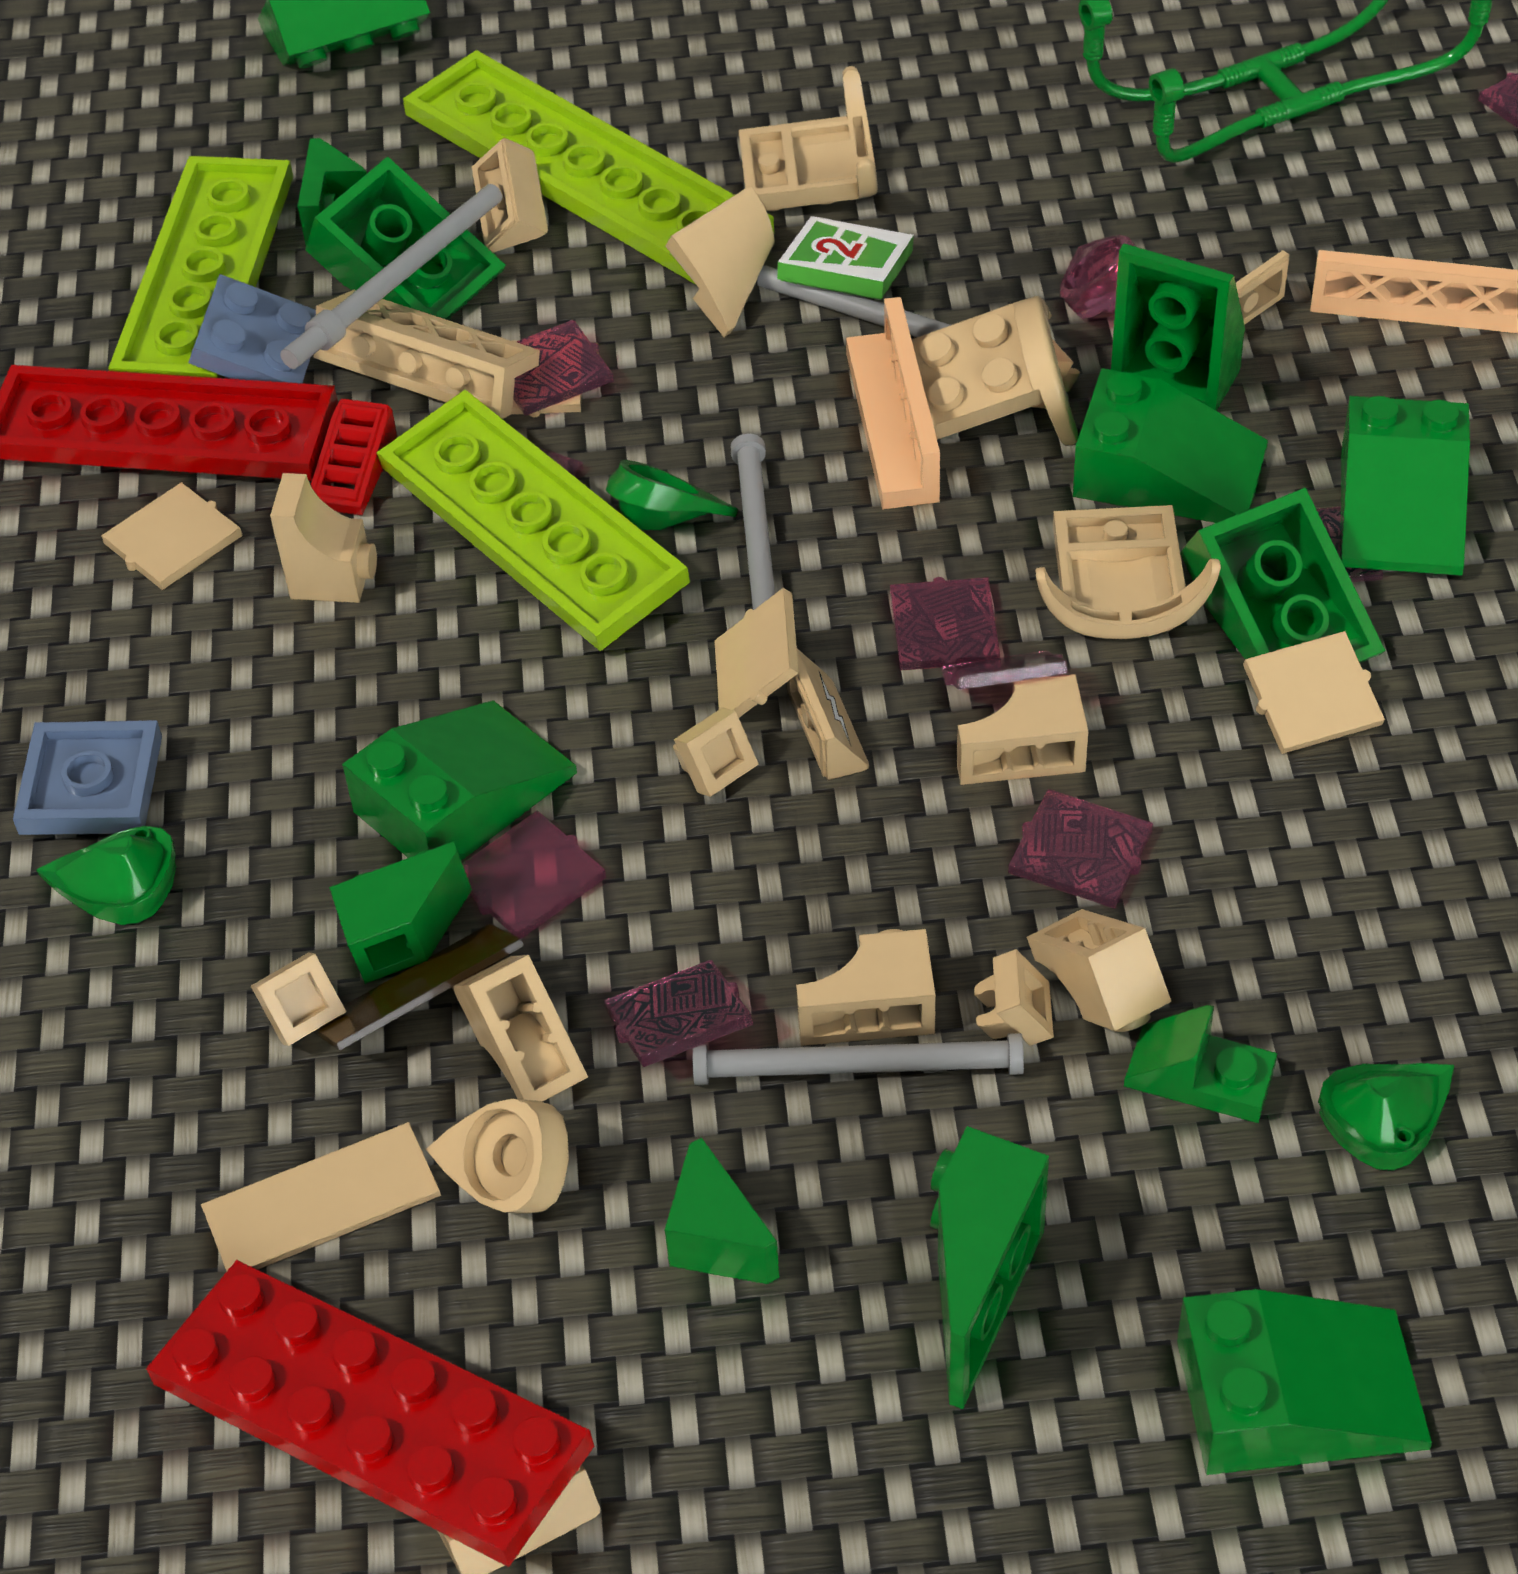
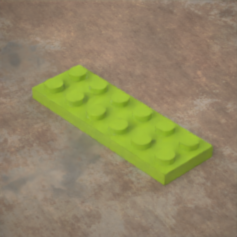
(213, 227)
(534, 519)

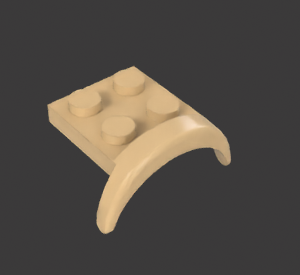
(814, 158)
(994, 369)
(1122, 573)

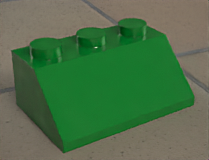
(311, 28)

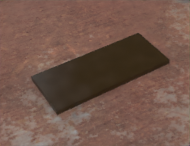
(419, 985)

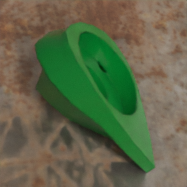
(659, 499)
(117, 877)
(1379, 1103)

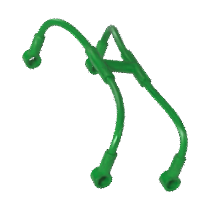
(1168, 87)

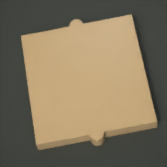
(171, 536)
(757, 654)
(1313, 692)

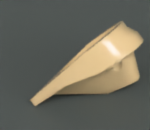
(507, 1155)

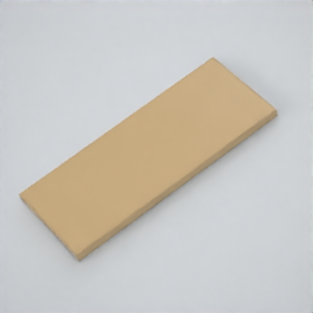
(321, 1199)

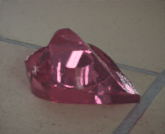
(1092, 277)

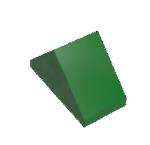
(715, 1225)

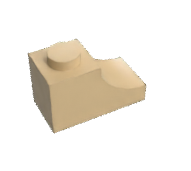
(319, 548)
(1031, 736)
(1104, 968)
(875, 996)
(520, 1028)

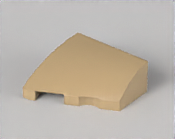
(725, 255)

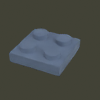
(247, 333)
(87, 777)

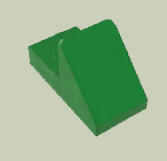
(325, 178)
(1190, 1066)

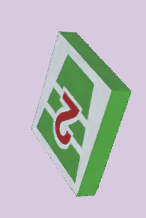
(845, 257)

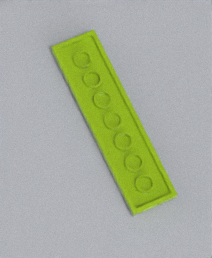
(578, 157)

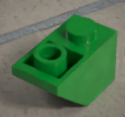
(401, 910)

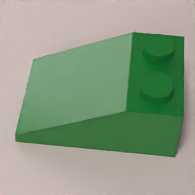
(382, 220)
(1177, 324)
(1164, 448)
(1404, 485)
(1280, 580)
(453, 778)
(987, 1234)
(1296, 1380)

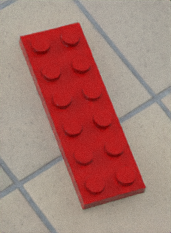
(163, 421)
(373, 1411)

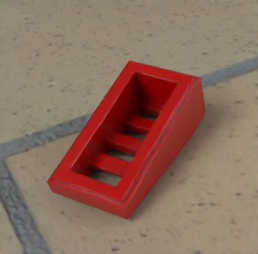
(359, 425)

